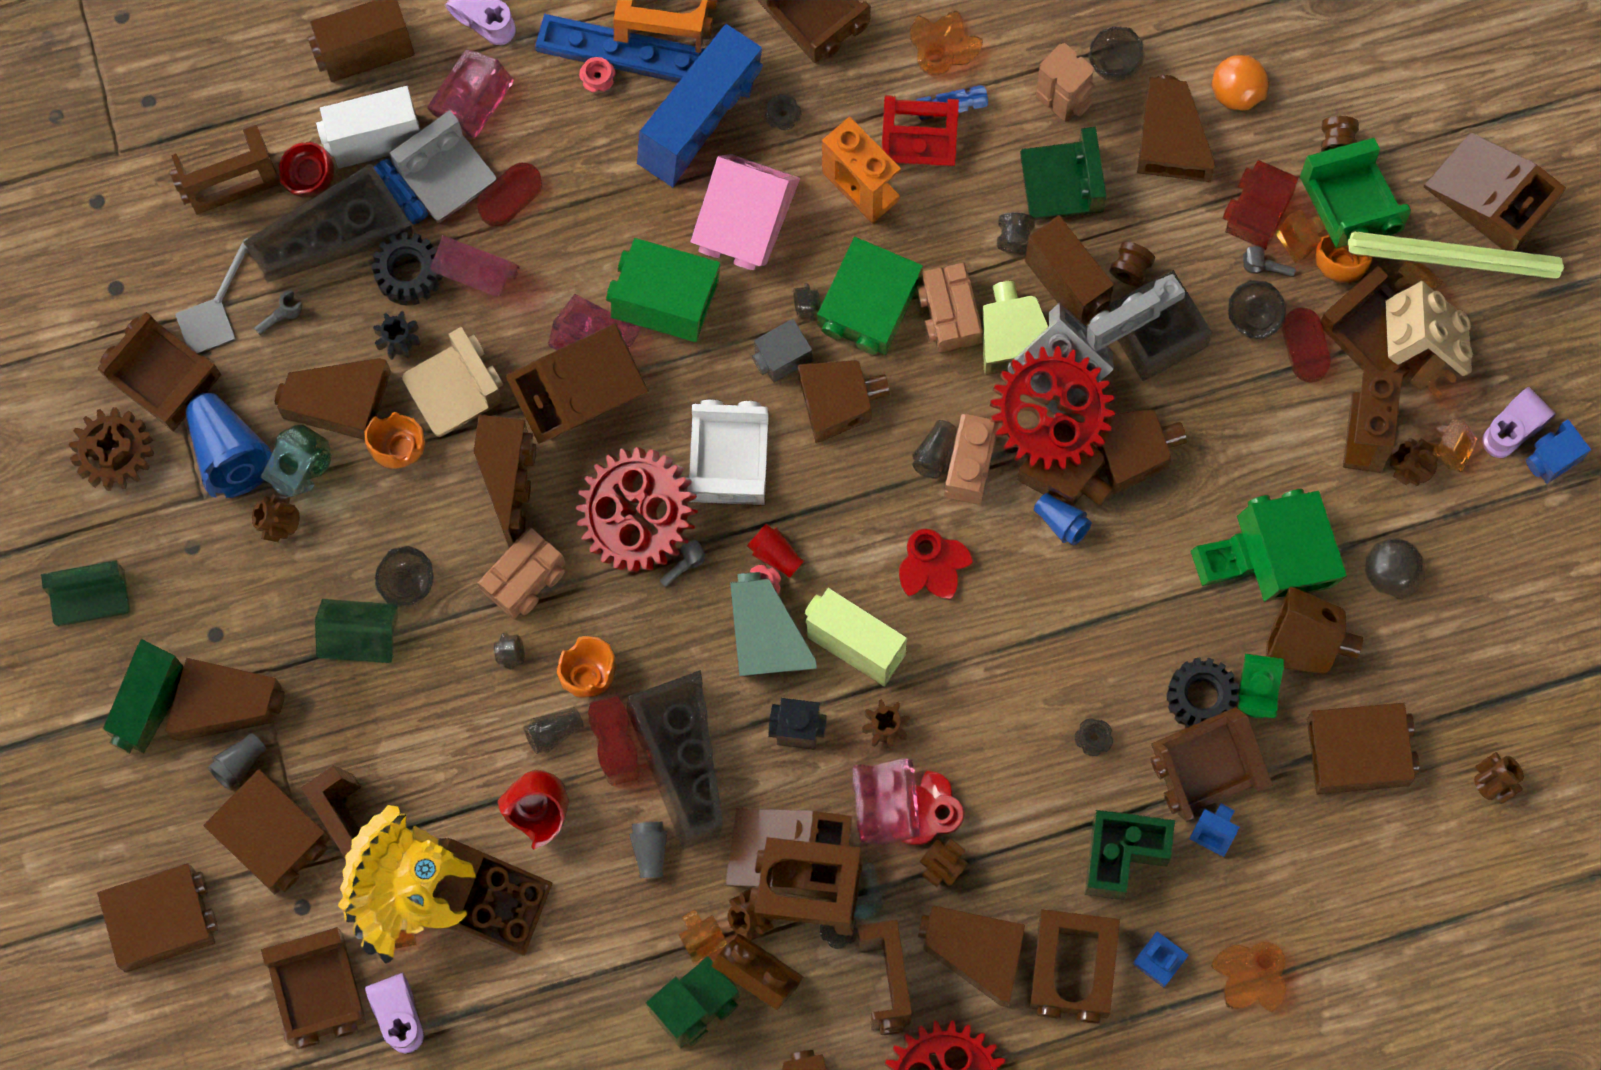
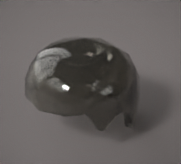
(1117, 53)
(1257, 309)
(1395, 568)
(404, 577)

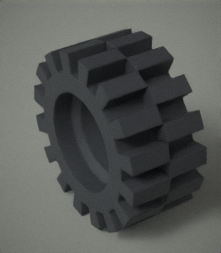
(398, 249)
(1201, 671)

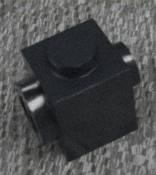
(797, 723)

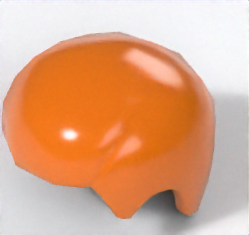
(1240, 82)
(1340, 263)
(394, 440)
(587, 667)

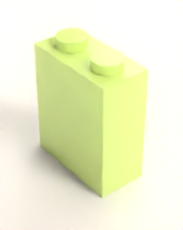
(855, 636)

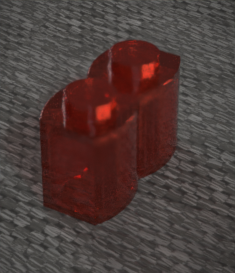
(1261, 204)
(615, 747)

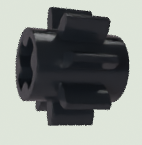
(401, 344)

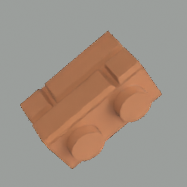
(1065, 83)
(951, 308)
(971, 459)
(522, 574)

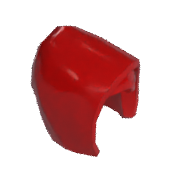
(536, 806)

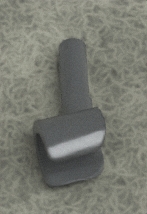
(1255, 262)
(281, 312)
(693, 557)

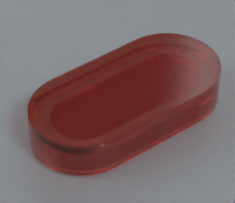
(509, 194)
(1306, 345)

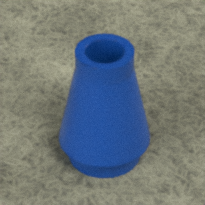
(1063, 519)

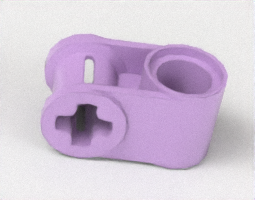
(486, 17)
(1519, 420)
(394, 1007)

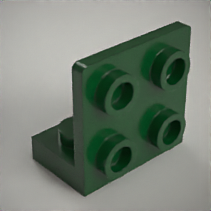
(1064, 178)

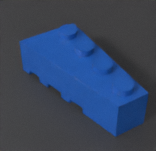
(697, 104)

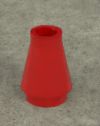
(774, 550)

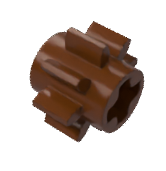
(1413, 461)
(275, 517)
(882, 714)
(1499, 777)
(943, 862)
(744, 920)

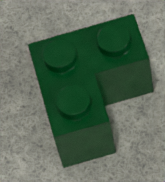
(1121, 840)
(693, 1002)

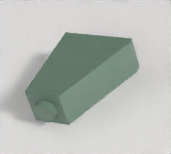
(765, 630)

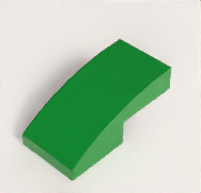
(1222, 560)

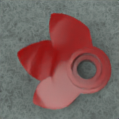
(934, 570)
(933, 796)

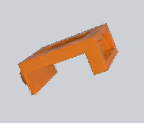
(691, 24)
(858, 162)

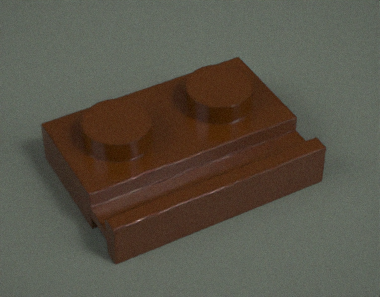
(757, 971)

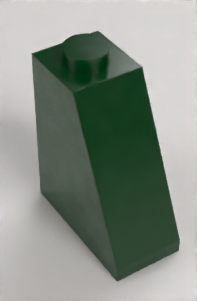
(143, 697)

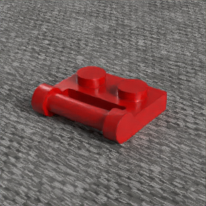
(916, 143)

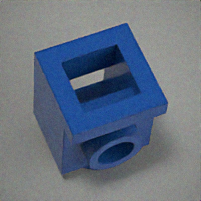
(1557, 453)

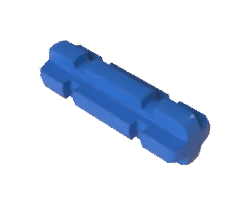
(975, 97)
(401, 191)

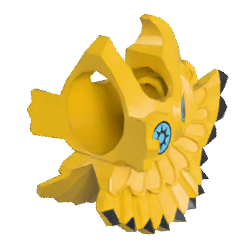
(393, 882)

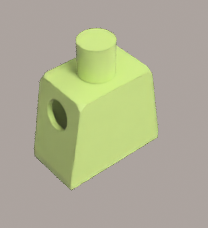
(1009, 326)

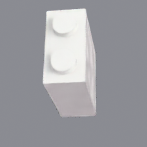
(367, 126)

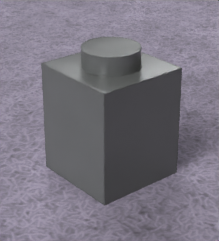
(781, 351)

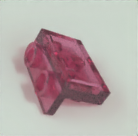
(472, 91)
(473, 266)
(584, 318)
(886, 802)

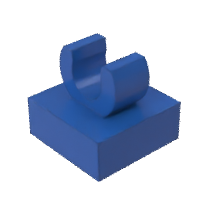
(1215, 830)
(1160, 959)

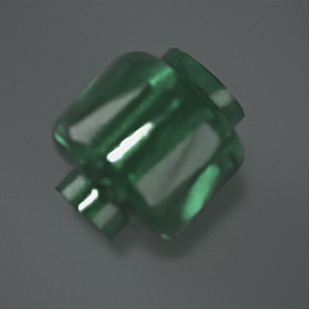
(311, 443)

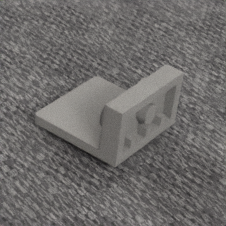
(442, 167)
(1069, 334)

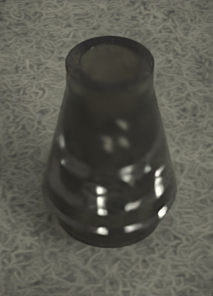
(934, 452)
(552, 729)

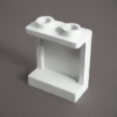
(729, 452)

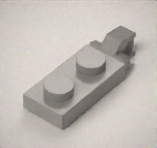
(1133, 313)

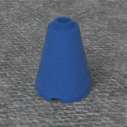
(225, 447)

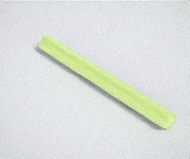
(1455, 255)

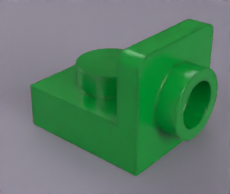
(1260, 686)

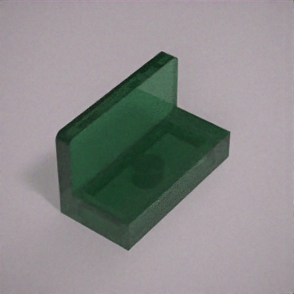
(87, 593)
(355, 630)

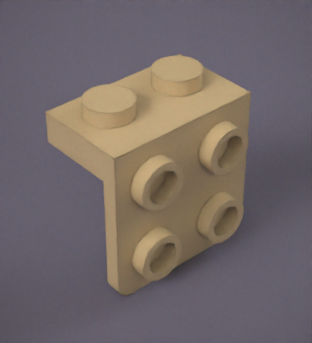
(1425, 320)
(454, 385)

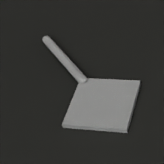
(207, 323)

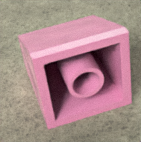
(743, 210)

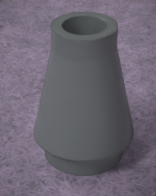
(236, 761)
(649, 848)

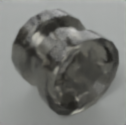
(1014, 231)

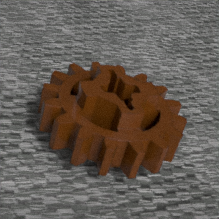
(110, 432)

